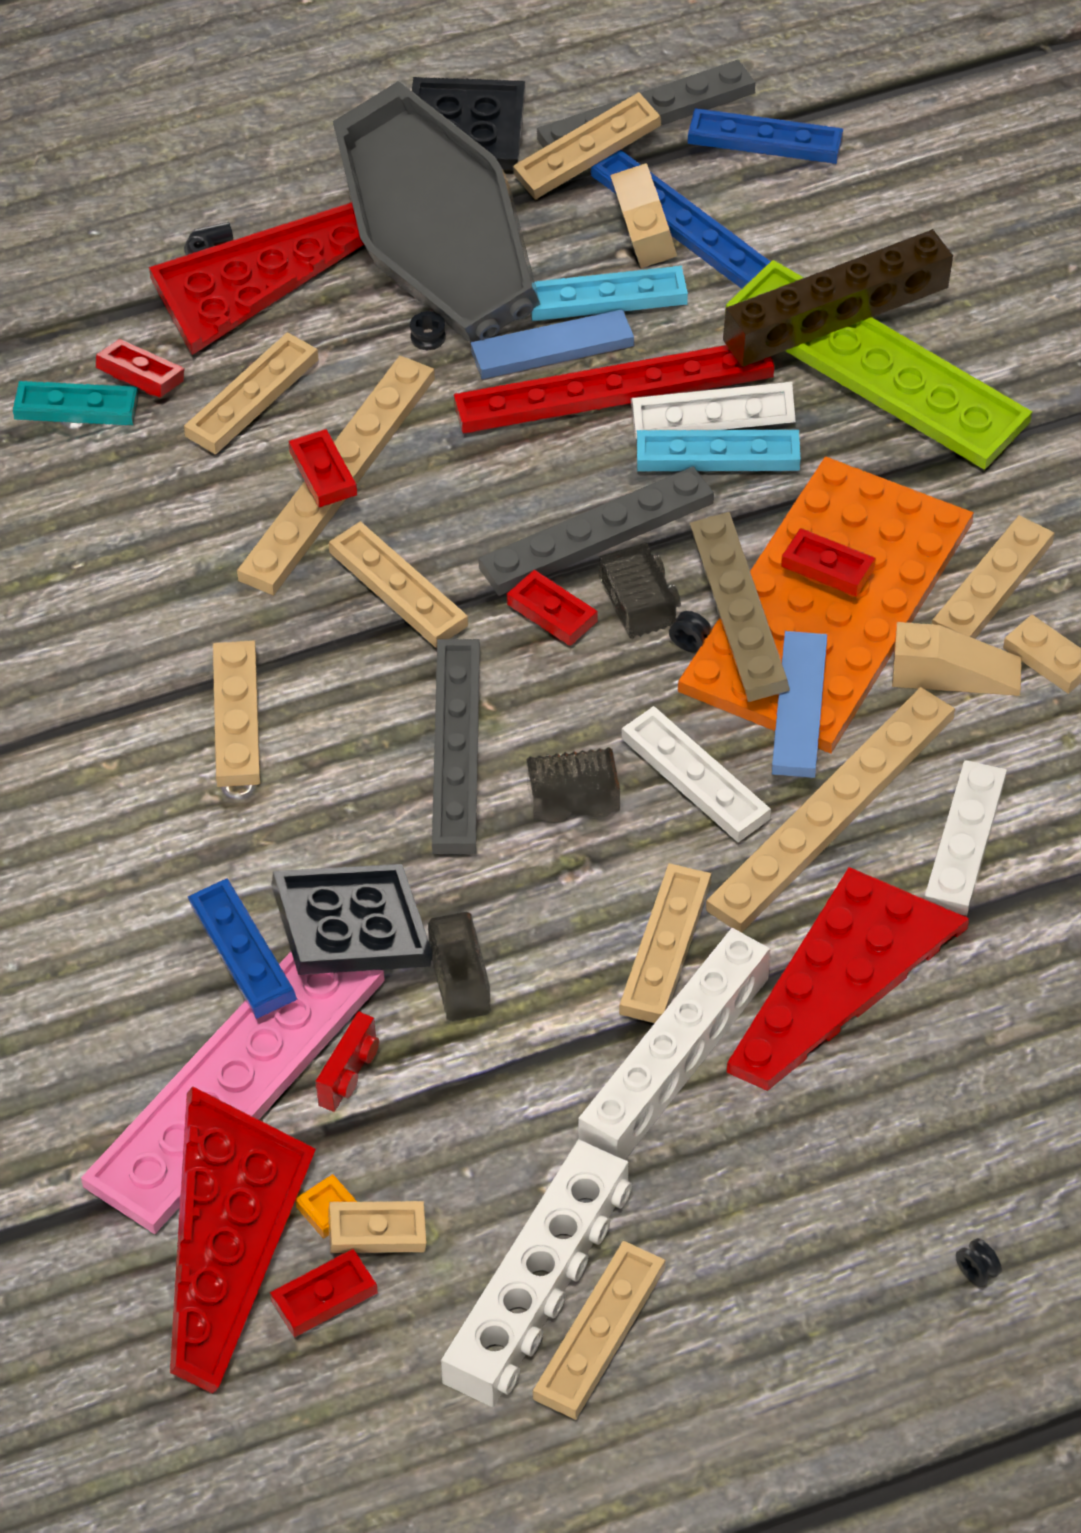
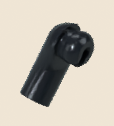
(207, 237)

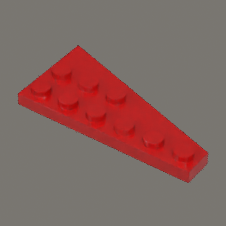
(237, 279)
(843, 967)
(232, 1211)

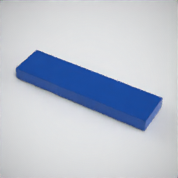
(765, 136)
(242, 948)

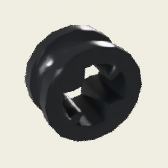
(427, 340)
(689, 631)
(978, 1262)

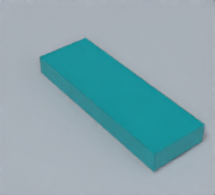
(75, 403)

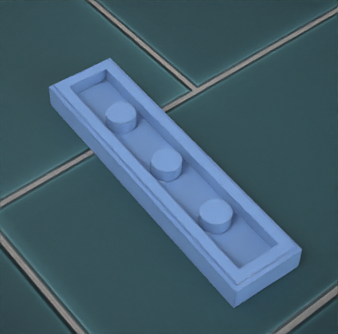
(552, 344)
(801, 706)

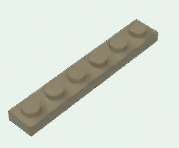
(739, 607)

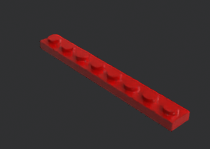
(604, 387)

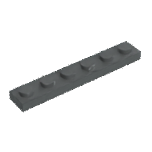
(671, 100)
(597, 529)
(456, 747)

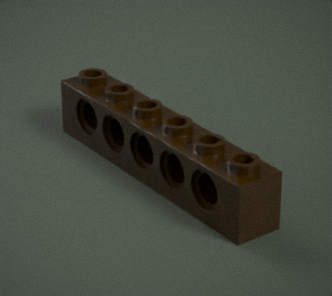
(837, 297)

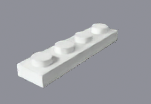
(715, 408)
(696, 774)
(965, 836)

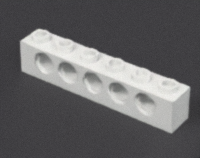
(675, 1045)
(584, 1174)

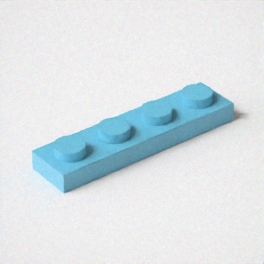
(610, 293)
(718, 450)

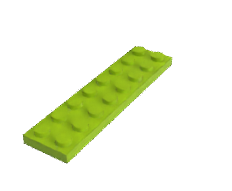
(907, 380)

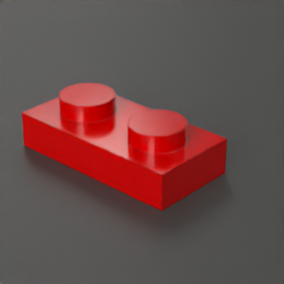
(139, 368)
(322, 468)
(828, 562)
(552, 607)
(341, 1071)
(323, 1292)

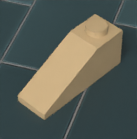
(644, 215)
(951, 661)

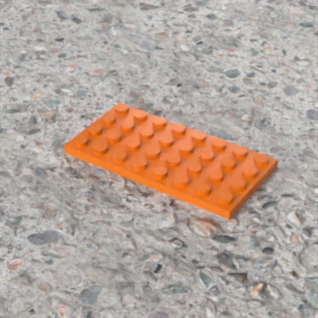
(912, 545)

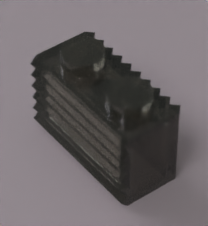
(639, 589)
(573, 785)
(459, 966)

